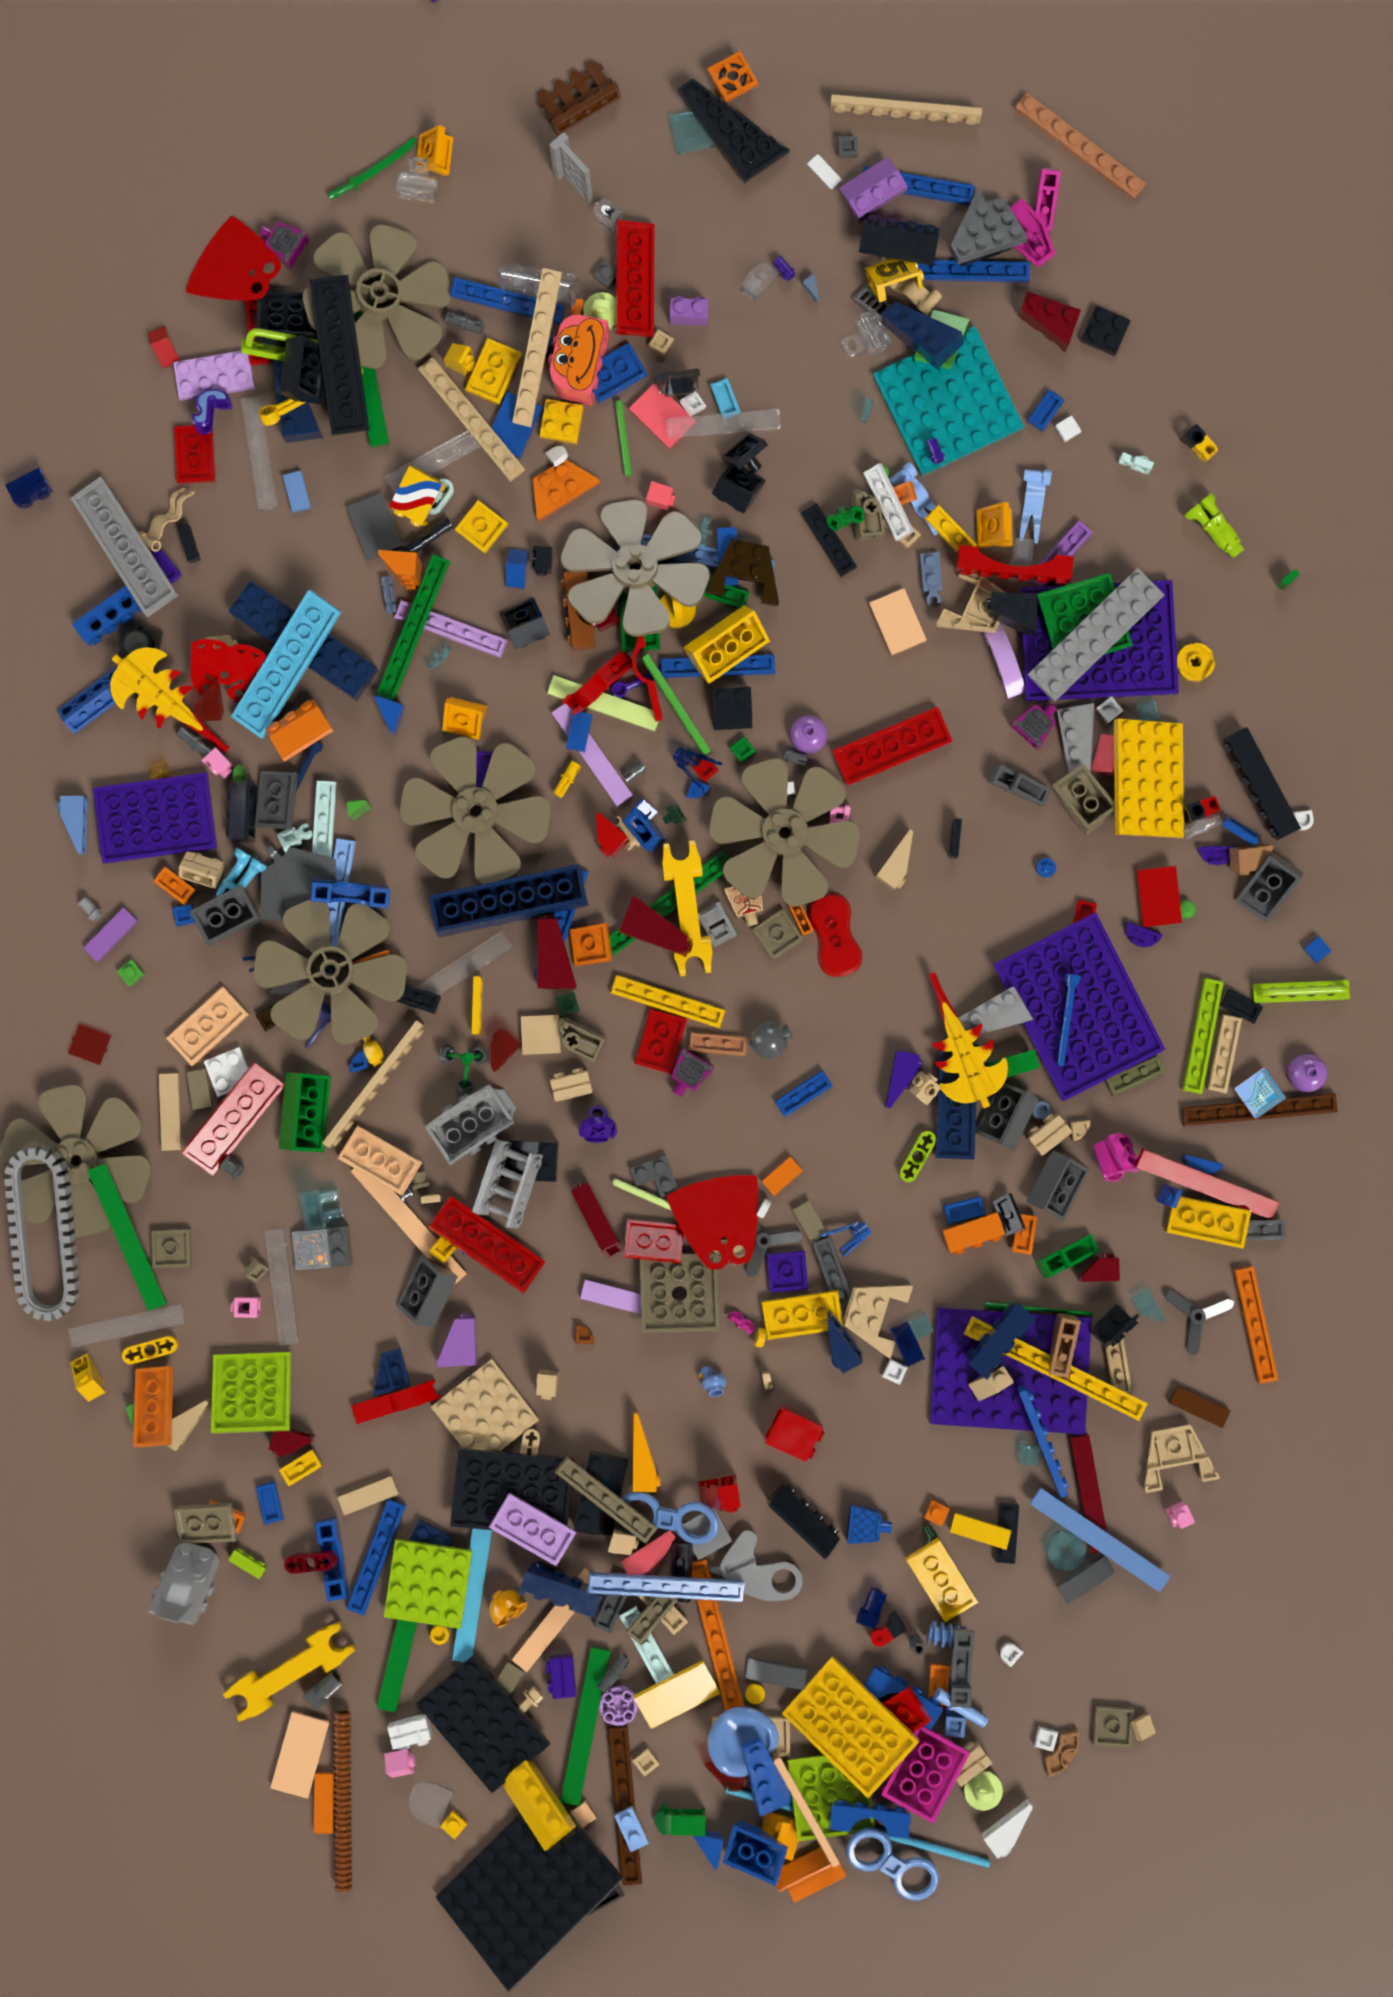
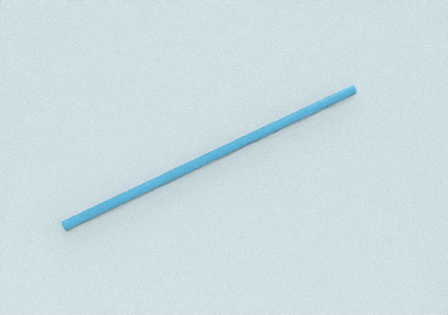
(910, 1841)

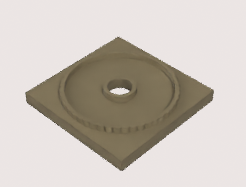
(666, 1315)

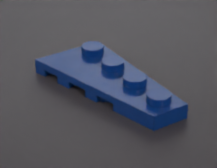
(765, 1780)

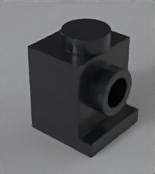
(542, 560)

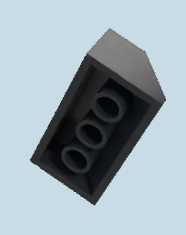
(899, 239)
(610, 1472)
(803, 1520)

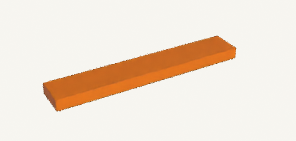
(1255, 1324)

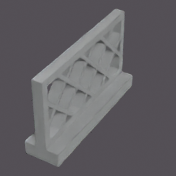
(568, 165)

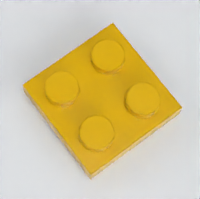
(561, 421)
(481, 527)

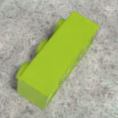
(247, 1563)

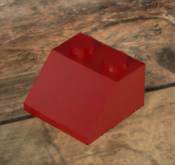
(609, 837)

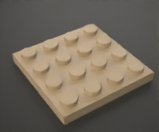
(485, 1410)

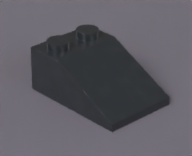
(549, 1165)

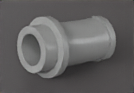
(90, 909)

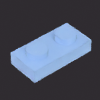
(631, 1828)

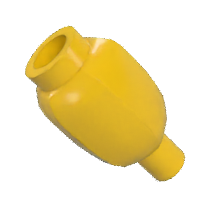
(373, 1052)

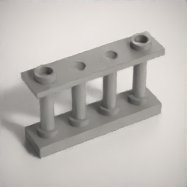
(492, 1177)

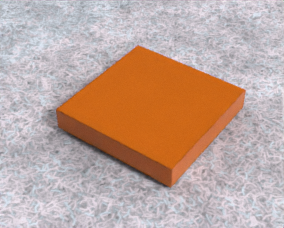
(590, 944)

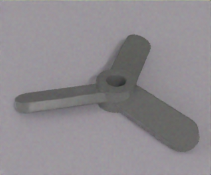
(772, 1239)
(1190, 1311)

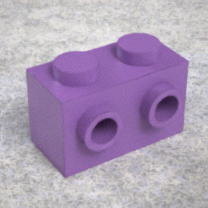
(689, 311)

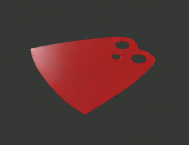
(226, 265)
(715, 1211)

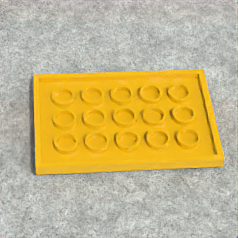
(1148, 778)
(850, 1727)

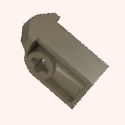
(872, 525)
(588, 1043)

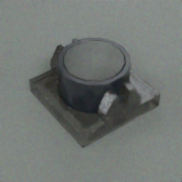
(677, 382)
(137, 637)

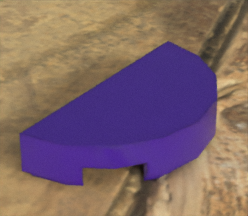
(1215, 854)
(1141, 936)

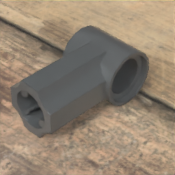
(319, 1693)

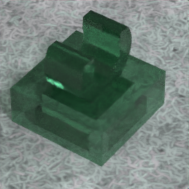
(675, 815)

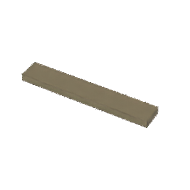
(606, 1499)

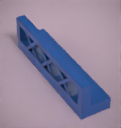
(92, 707)

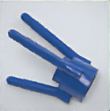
(859, 1233)

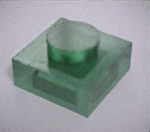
(567, 1004)

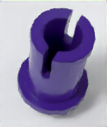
(782, 266)
(935, 451)

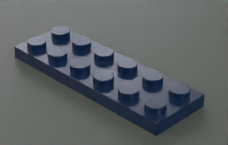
(954, 1120)

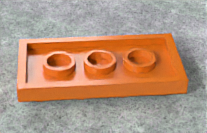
(153, 1407)

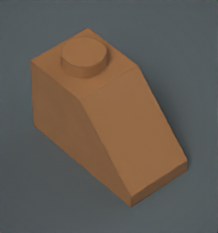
(1248, 858)

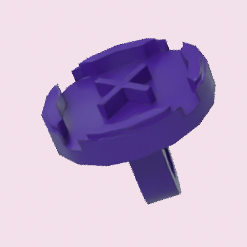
(597, 1128)

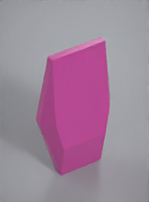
(1039, 244)

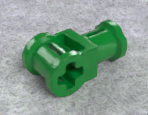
(845, 516)

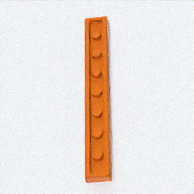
(718, 1643)

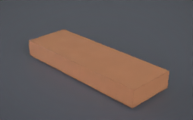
(718, 1044)

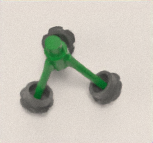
(479, 1055)

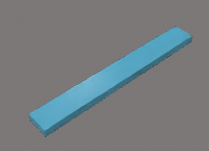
(466, 1635)

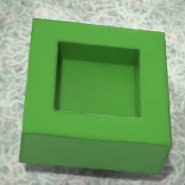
(130, 973)

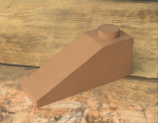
(1063, 1344)

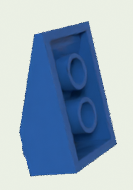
(755, 1852)

